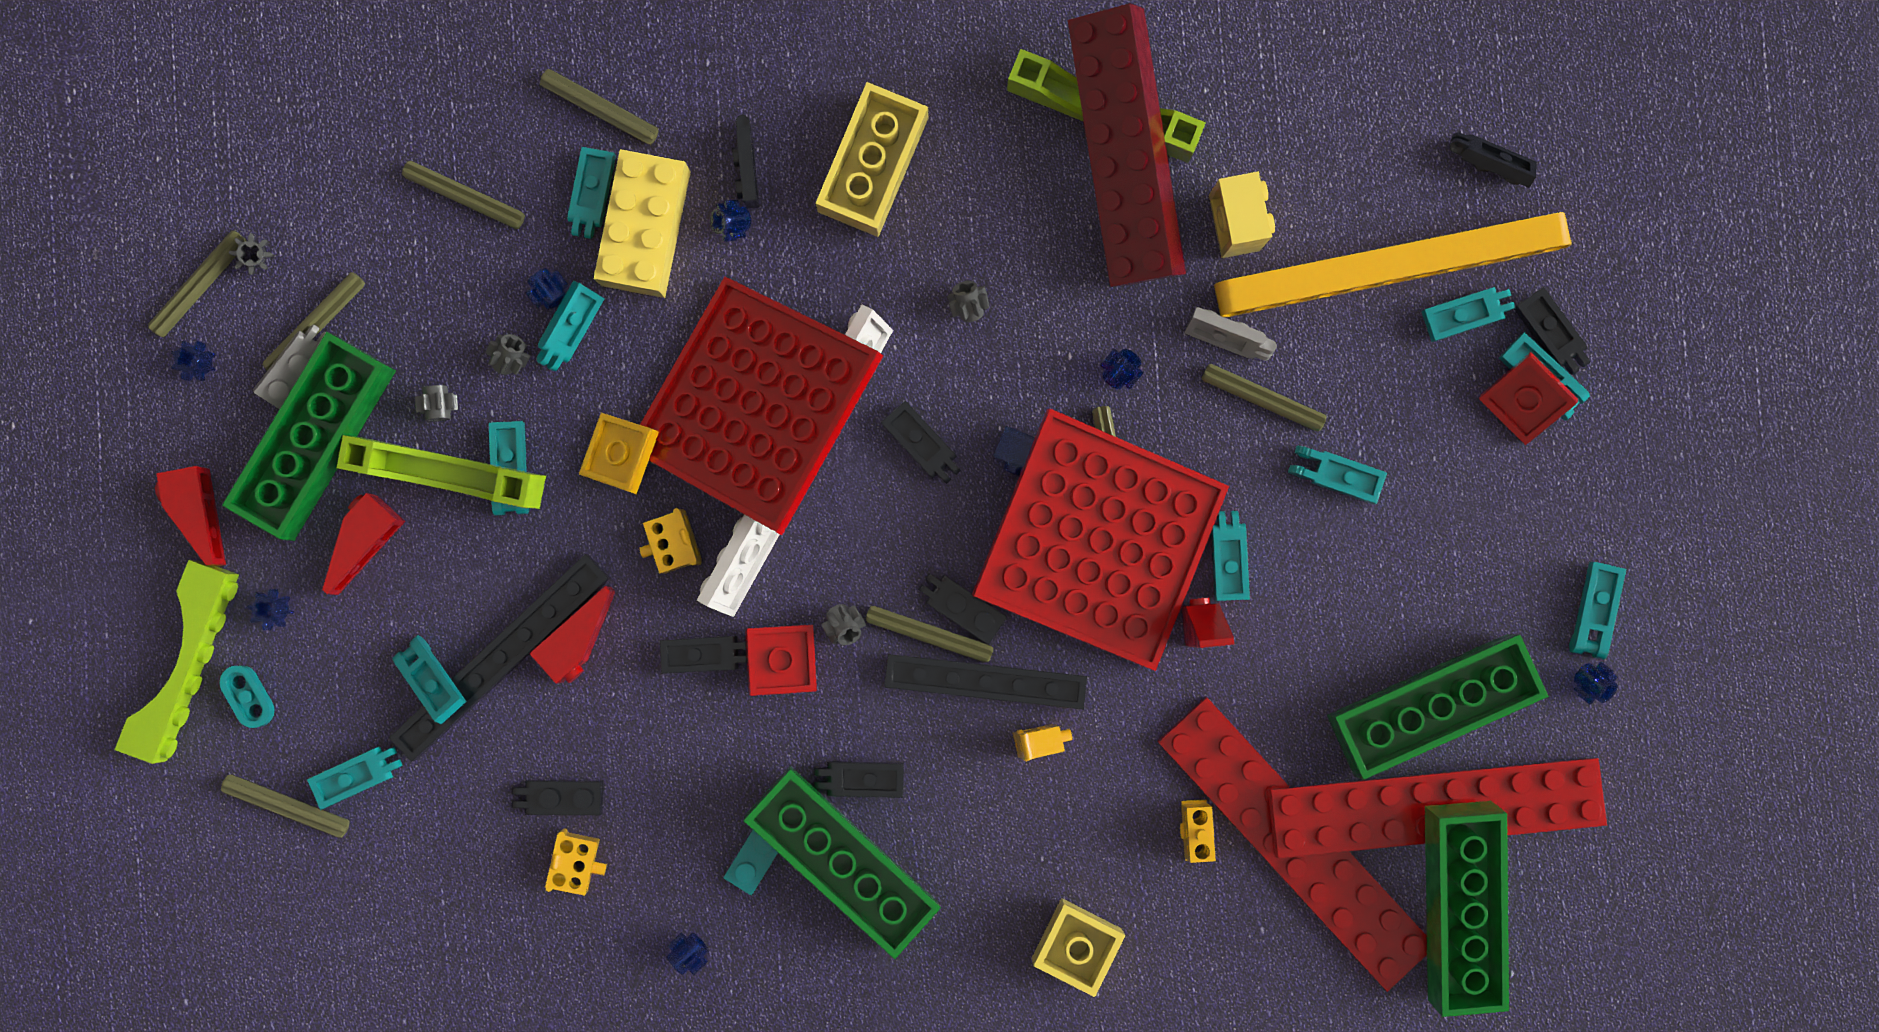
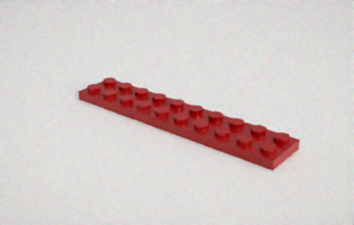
(1393, 808)
(1328, 883)

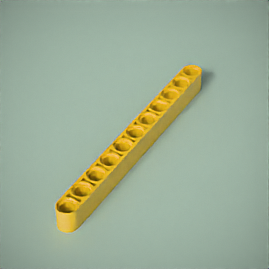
(1392, 264)

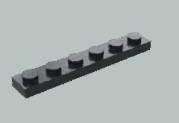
(985, 681)

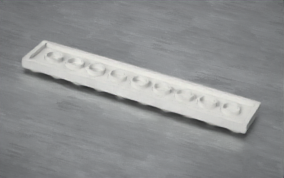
(751, 540)

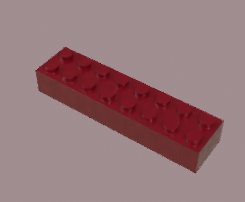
(1126, 145)

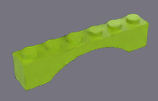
(1058, 89)
(441, 471)
(203, 601)

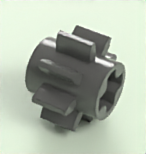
(241, 254)
(968, 301)
(507, 354)
(436, 403)
(843, 624)

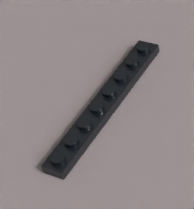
(506, 652)

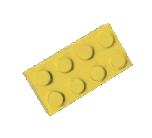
(872, 159)
(642, 223)

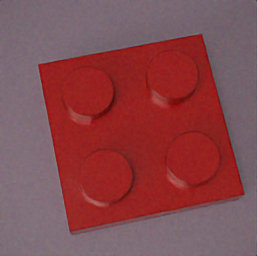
(1528, 398)
(780, 660)

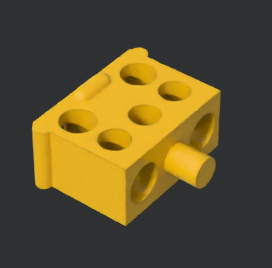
(680, 540)
(1040, 741)
(1197, 831)
(564, 860)

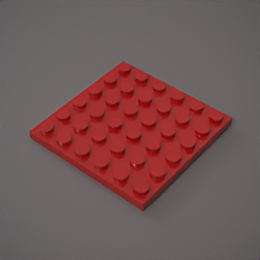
(757, 403)
(1100, 540)

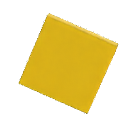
(618, 453)

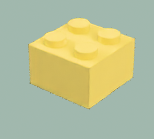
(1241, 214)
(1078, 947)

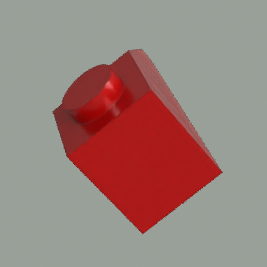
(191, 505)
(361, 536)
(1205, 624)
(573, 641)

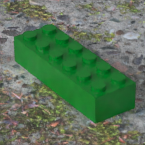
(306, 437)
(1437, 705)
(842, 862)
(1467, 908)

